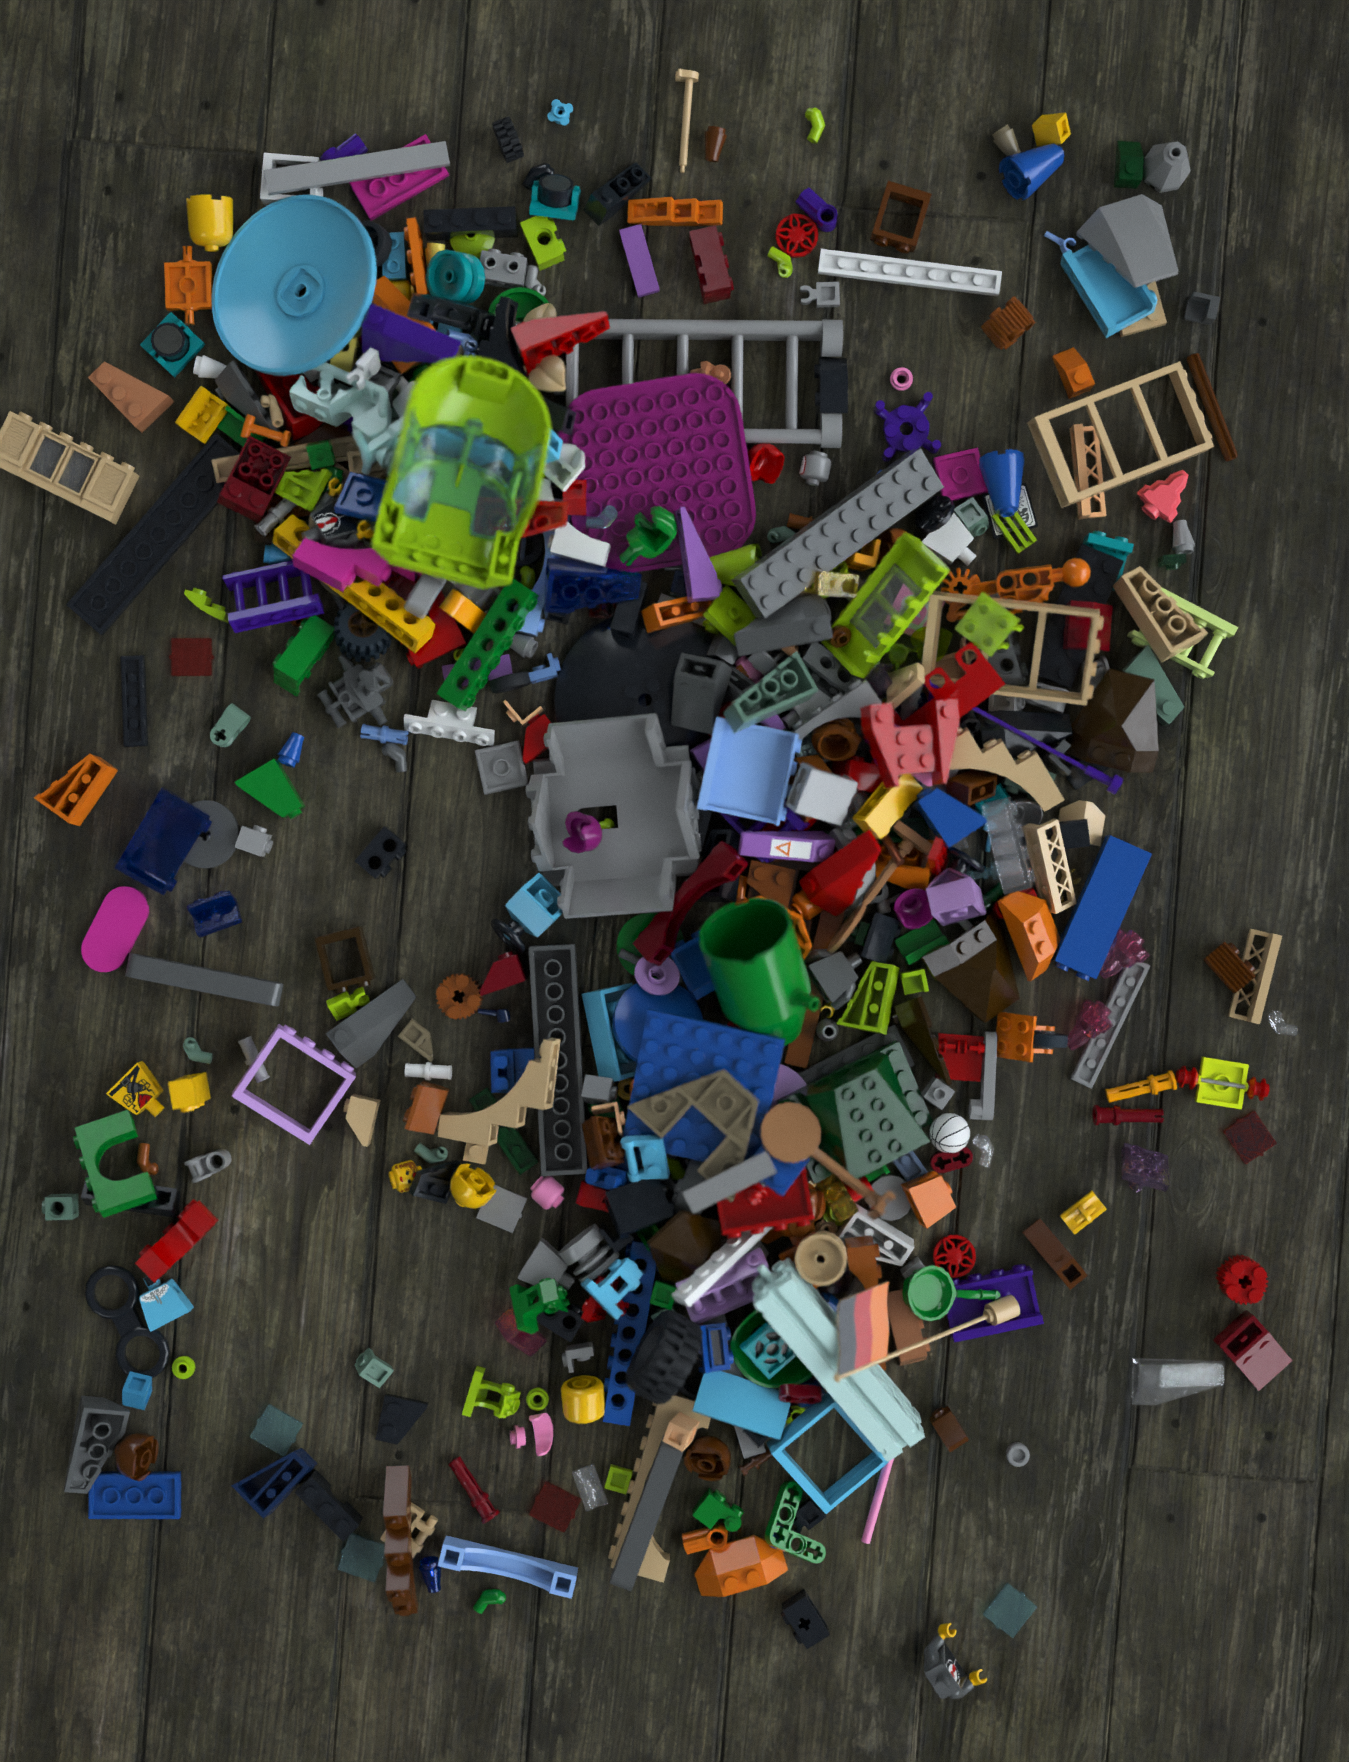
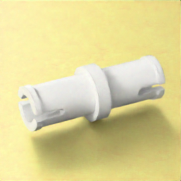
(428, 1071)

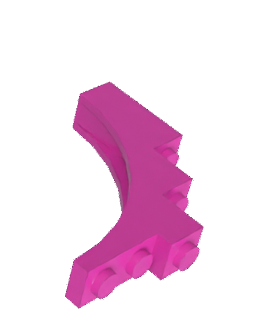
(340, 566)

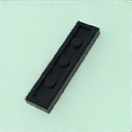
(134, 701)

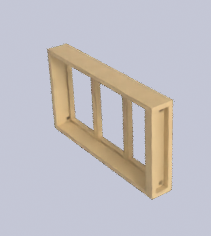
(1054, 459)
(1032, 691)

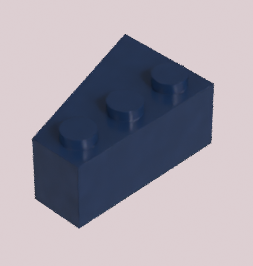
(273, 1484)

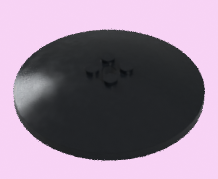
(610, 673)

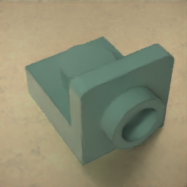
(972, 517)
(373, 1368)

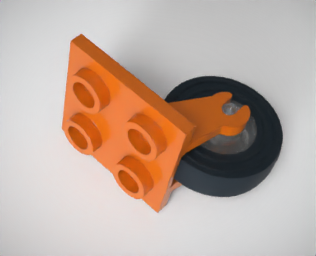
(1018, 1036)

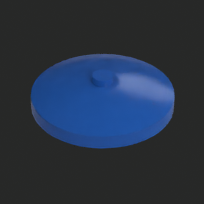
(632, 1010)

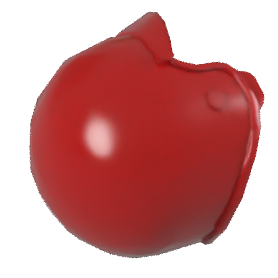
(765, 462)

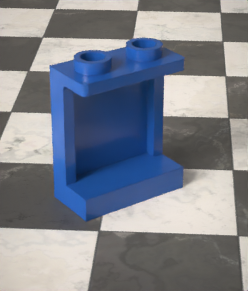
(692, 966)

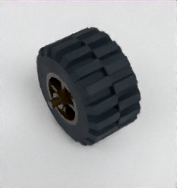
(359, 635)

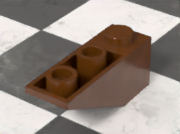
(1055, 1254)

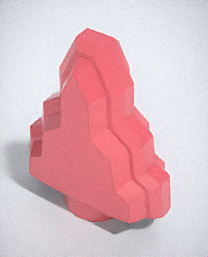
(1163, 496)

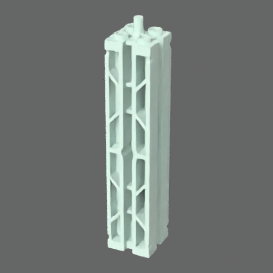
(811, 1332)

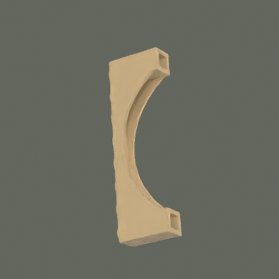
(655, 1560)

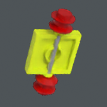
(1222, 1083)

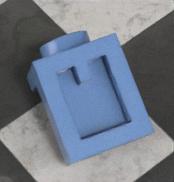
(542, 673)

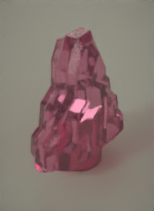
(1124, 953)
(1089, 1023)

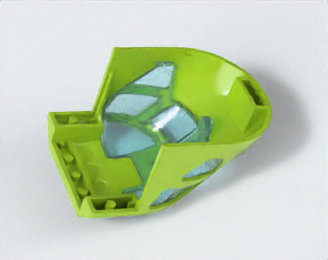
(464, 473)

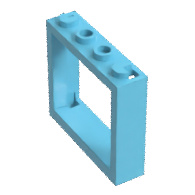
(844, 1485)

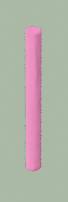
(876, 1502)

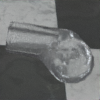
(1279, 1026)
(986, 1148)

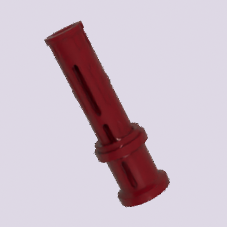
(1117, 1115)
(478, 1498)

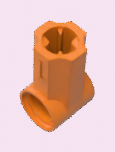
(702, 1538)

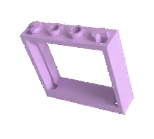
(277, 1116)

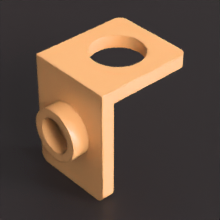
(514, 716)
(611, 1107)

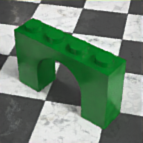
(94, 1140)

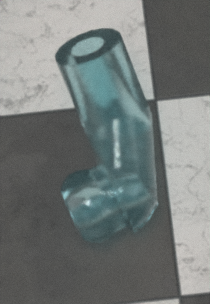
(604, 520)

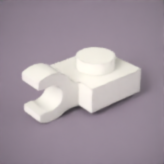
(366, 367)

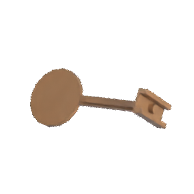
(910, 840)
(793, 1134)

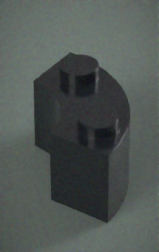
(833, 385)

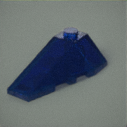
(581, 585)

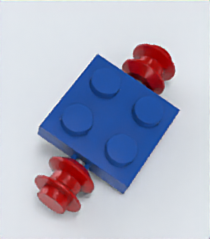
(778, 1182)

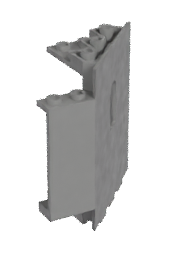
(657, 814)

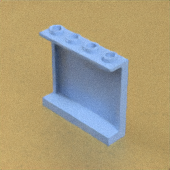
(749, 771)

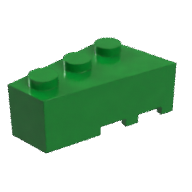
(302, 653)

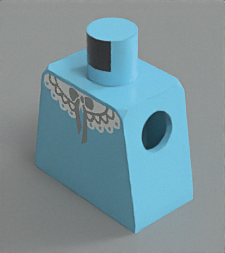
(163, 1302)

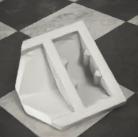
(567, 468)

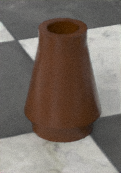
(714, 142)

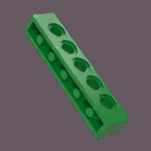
(476, 649)

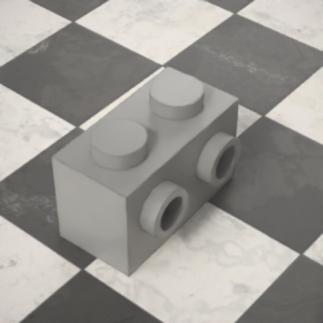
(504, 269)

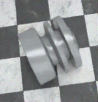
(588, 1253)

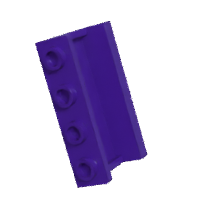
(1010, 1282)

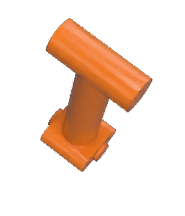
(249, 427)

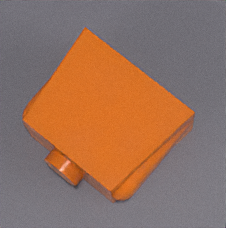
(929, 1198)

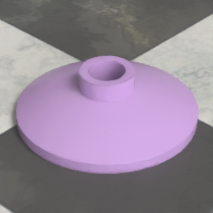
(666, 973)

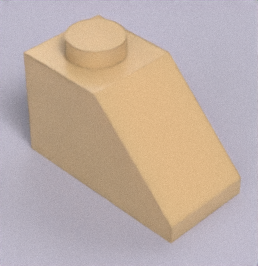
(362, 1116)

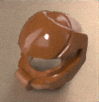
(833, 737)

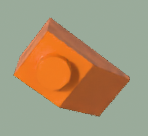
(1073, 372)

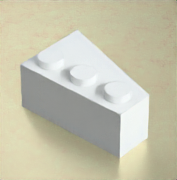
(893, 1244)

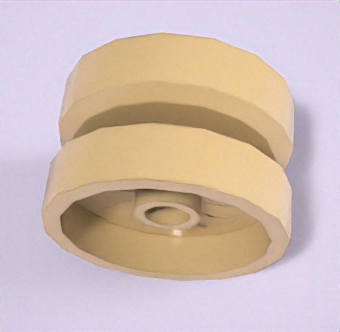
(825, 1244)

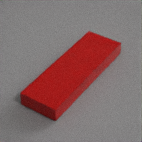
(937, 857)

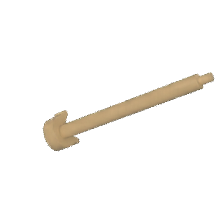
(689, 78)

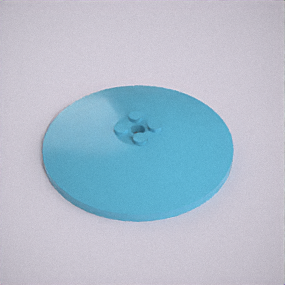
(268, 263)

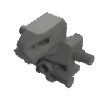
(357, 692)

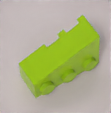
(873, 1000)

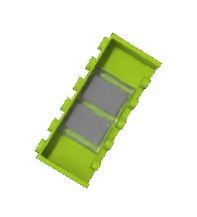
(887, 603)

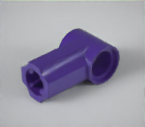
(351, 147)
(816, 209)

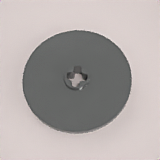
(220, 842)

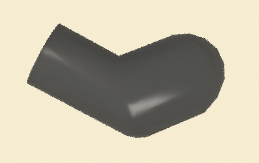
(396, 753)

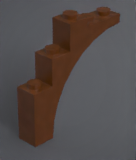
(398, 1544)

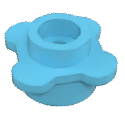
(563, 118)

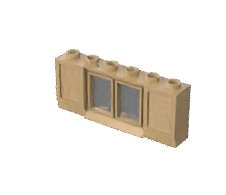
(65, 467)

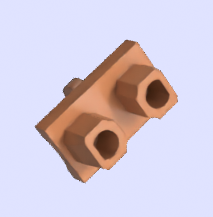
(720, 371)

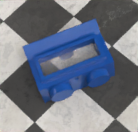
(715, 1347)

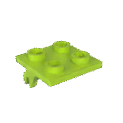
(988, 624)

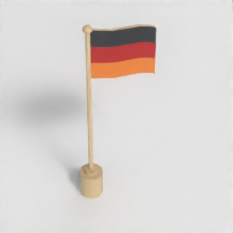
(865, 1328)

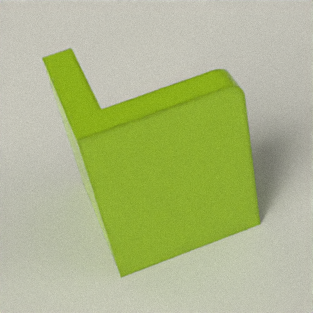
(914, 981)

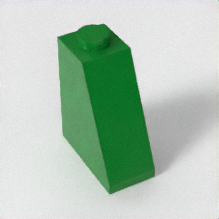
(273, 789)

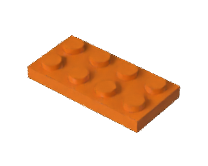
(416, 256)

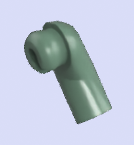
(194, 1052)

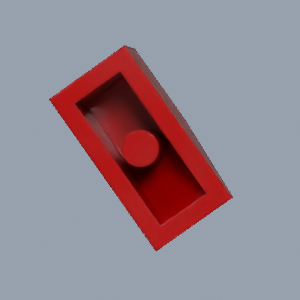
(534, 738)

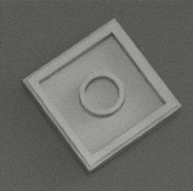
(501, 767)

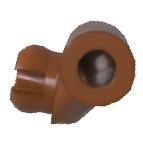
(143, 1159)

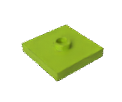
(729, 613)

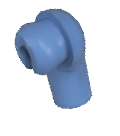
(467, 341)

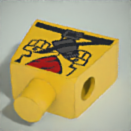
(138, 1090)

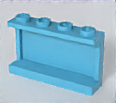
(1105, 292)

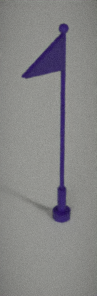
(1113, 783)

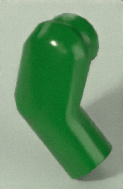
(489, 1596)

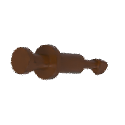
(756, 1461)

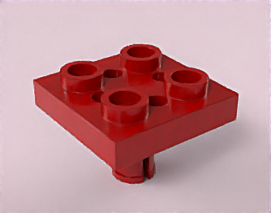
(593, 1311)

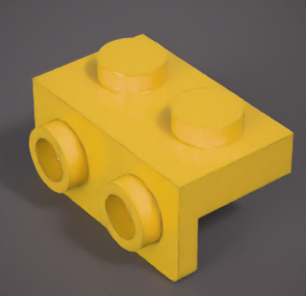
(202, 414)

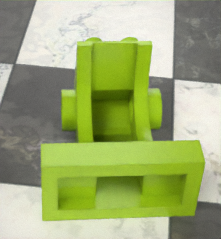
(477, 1394)

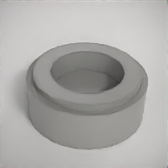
(1017, 1454)

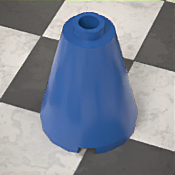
(1030, 169)
(1003, 479)

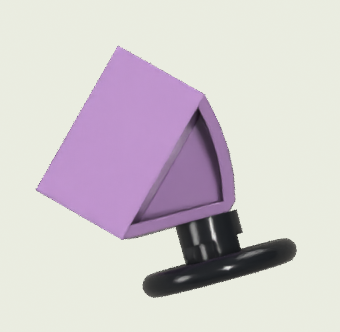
(953, 893)

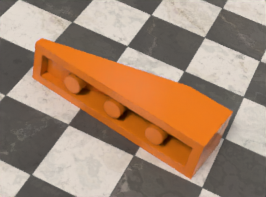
(672, 613)

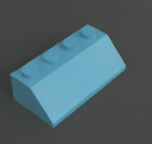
(599, 1011)

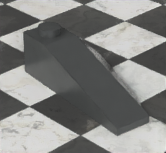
(239, 393)

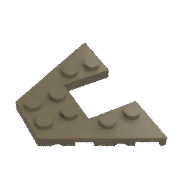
(717, 1098)

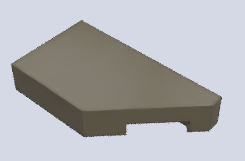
(418, 1038)

